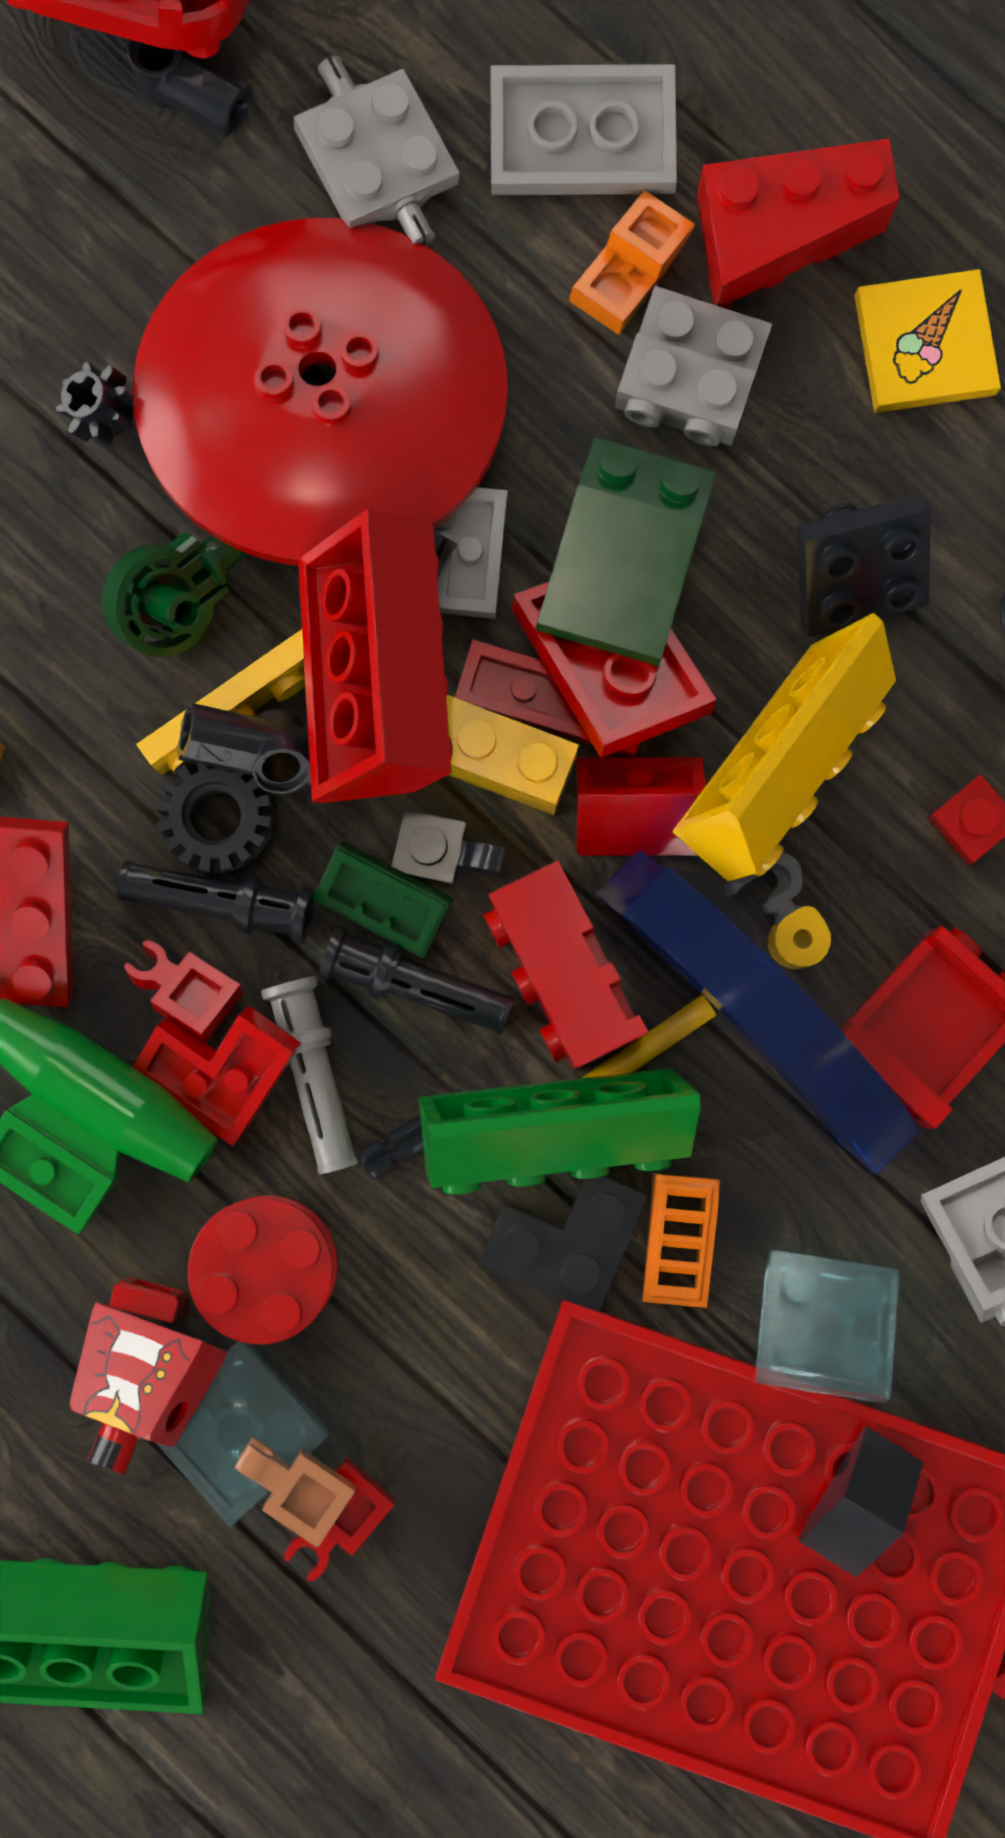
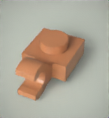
(303, 1495)

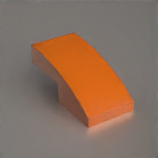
(632, 262)

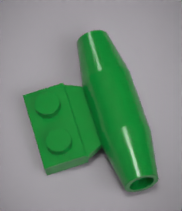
(82, 1113)

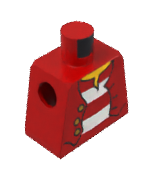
(139, 1383)

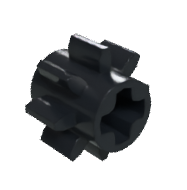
(97, 403)

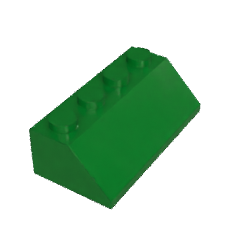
(557, 1129)
(104, 1636)

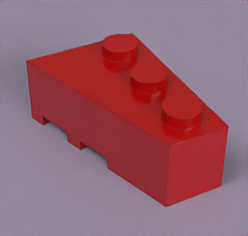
(790, 210)
(562, 967)

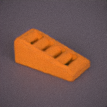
(685, 1186)

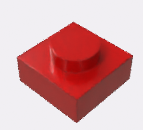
(972, 819)

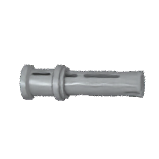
(299, 1016)

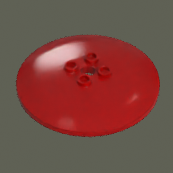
(293, 462)

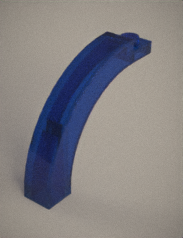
(764, 1007)

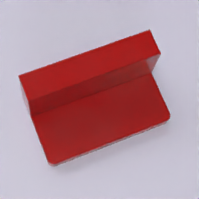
(634, 804)

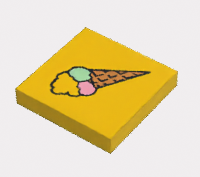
(927, 341)

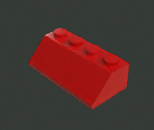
(374, 660)

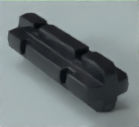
(403, 1144)

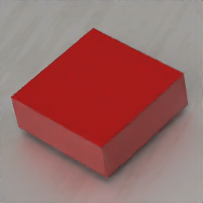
(149, 1299)

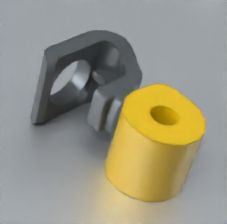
(798, 932)

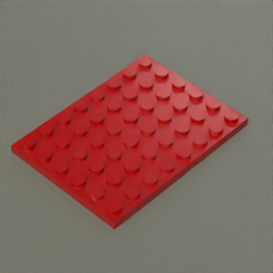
(661, 1595)

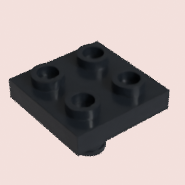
(864, 563)

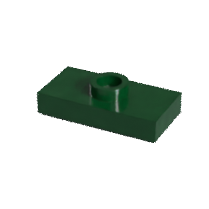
(383, 899)

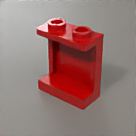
(932, 1023)

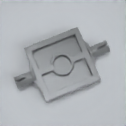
(376, 150)

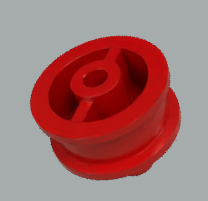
(262, 1269)

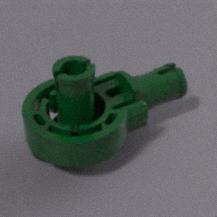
(167, 587)

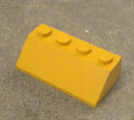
(791, 751)

